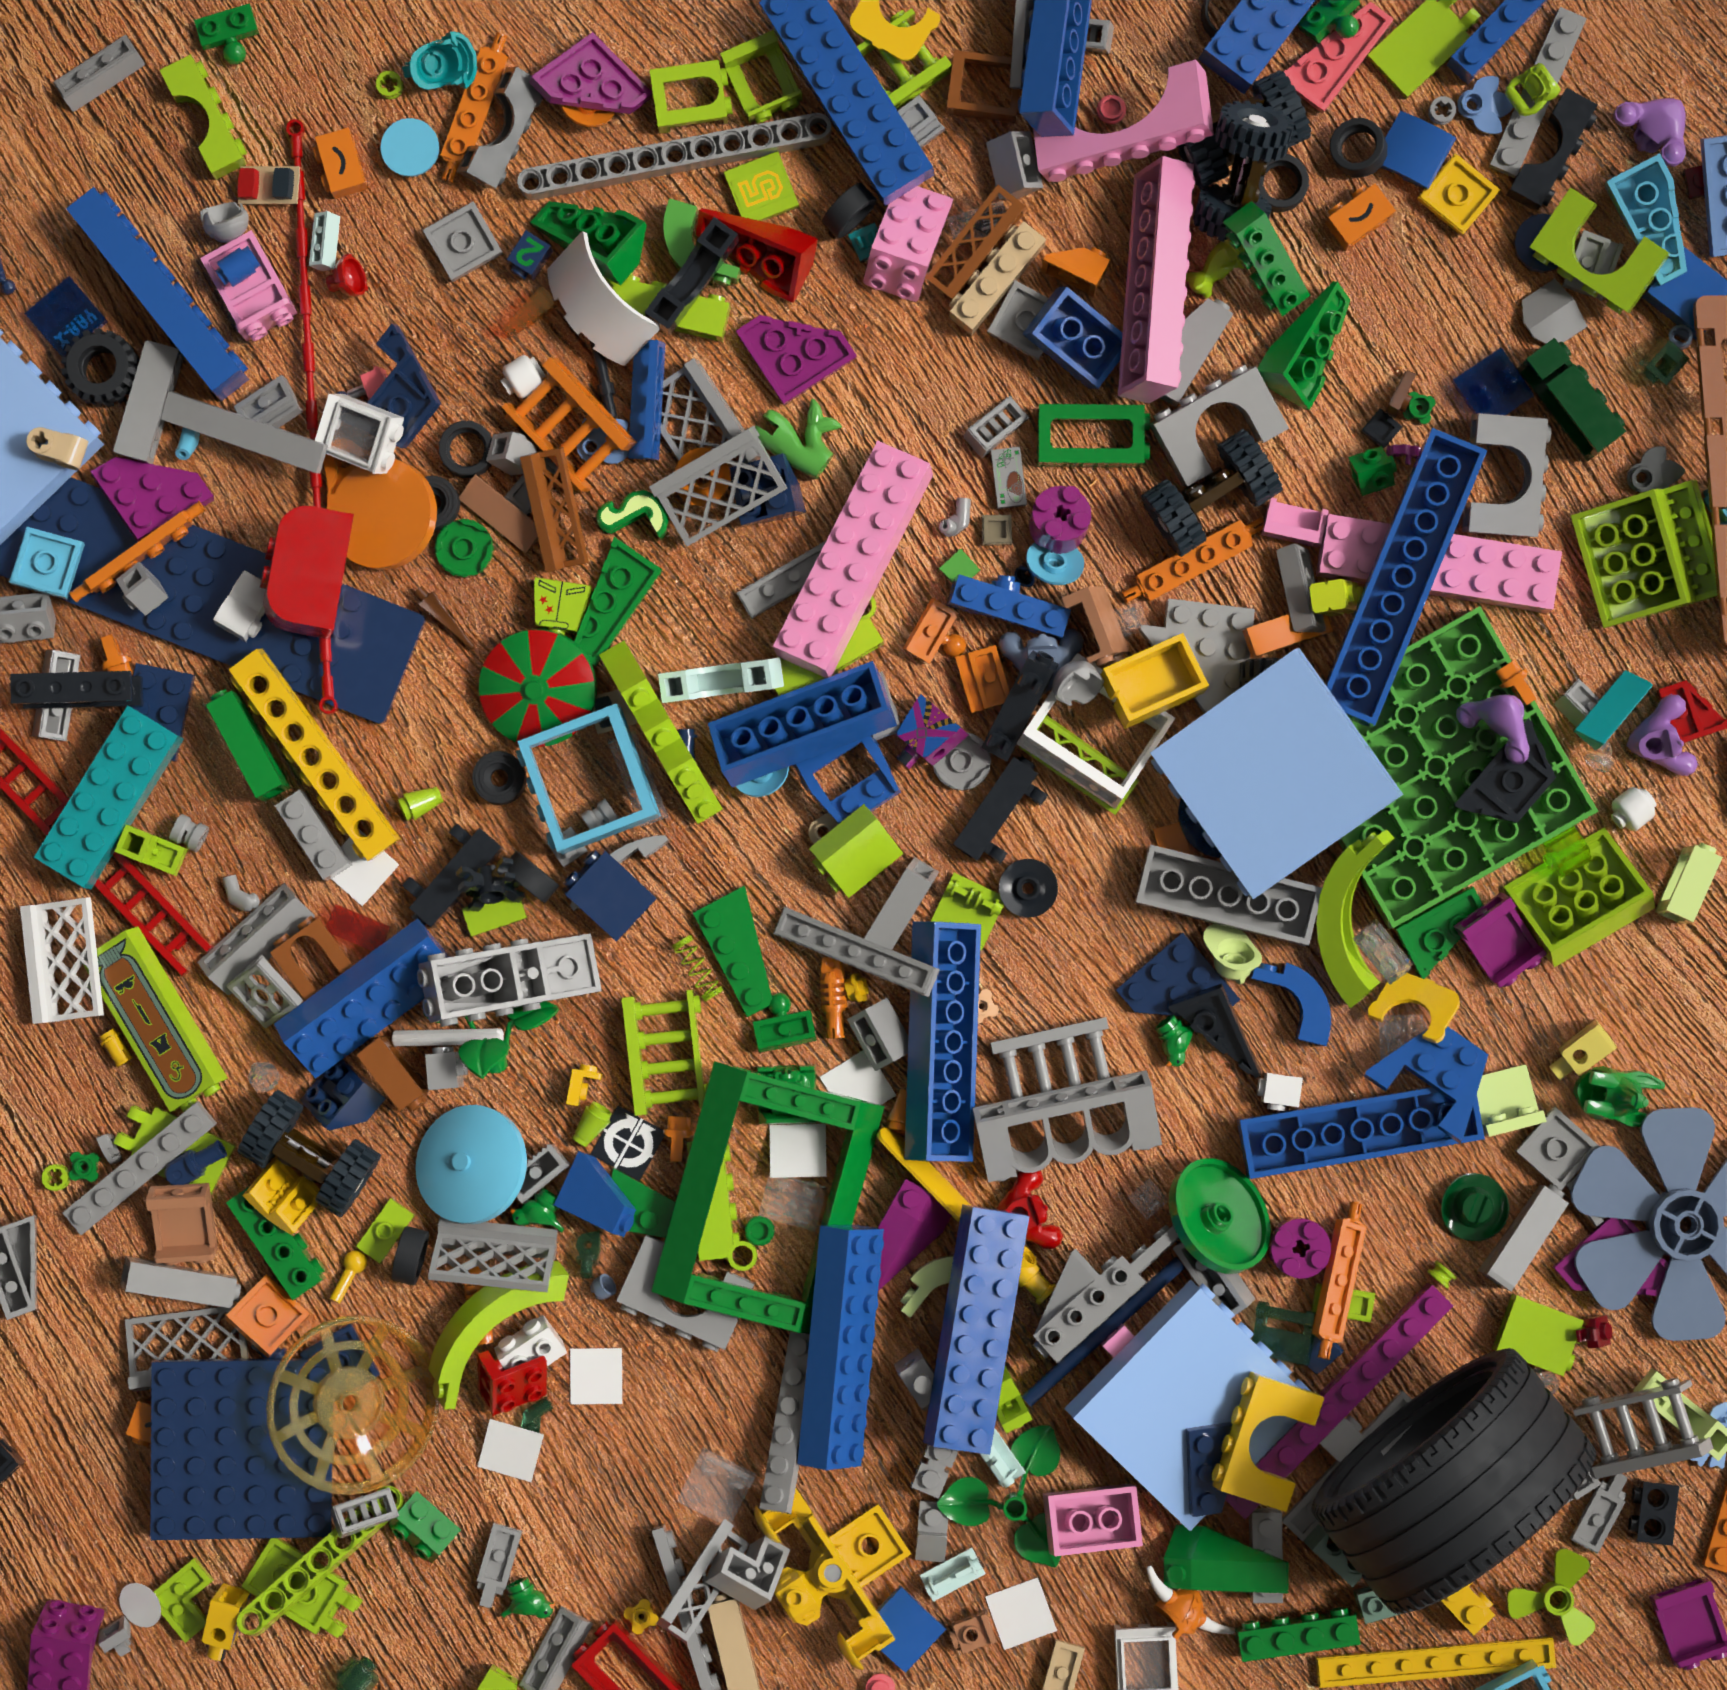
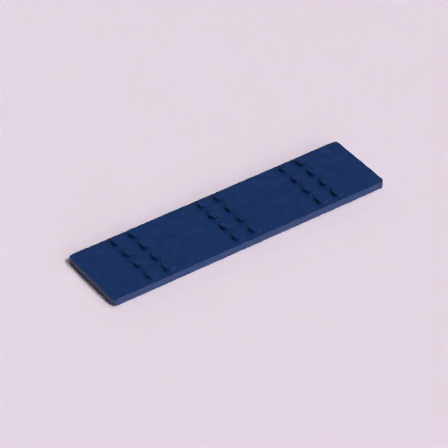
(369, 637)

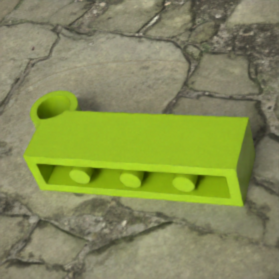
(704, 319)
(863, 641)
(718, 1236)

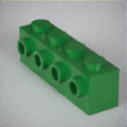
(1266, 259)
(282, 1252)
(1297, 1635)

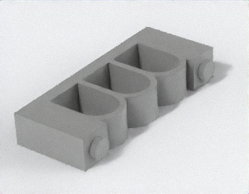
(1139, 1129)

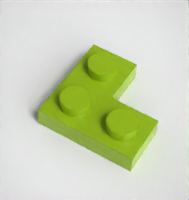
(176, 1599)

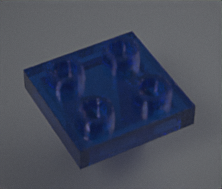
(1493, 386)

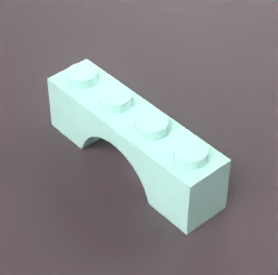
(721, 680)

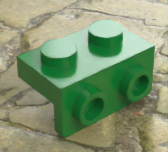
(423, 1527)

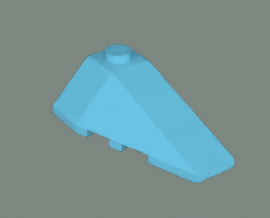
(1649, 209)

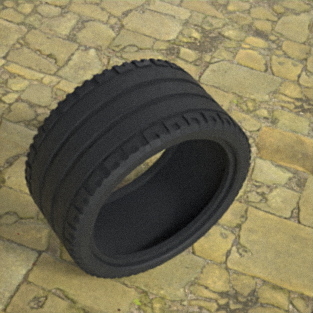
(1459, 1487)

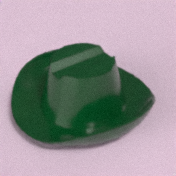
(1474, 1207)

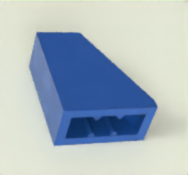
(595, 1196)

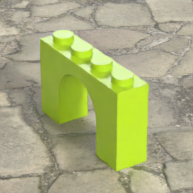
(1620, 287)

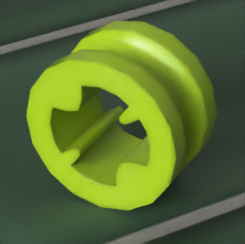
(395, 78)
(46, 1177)
(1441, 1274)

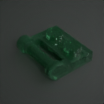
(1285, 1344)

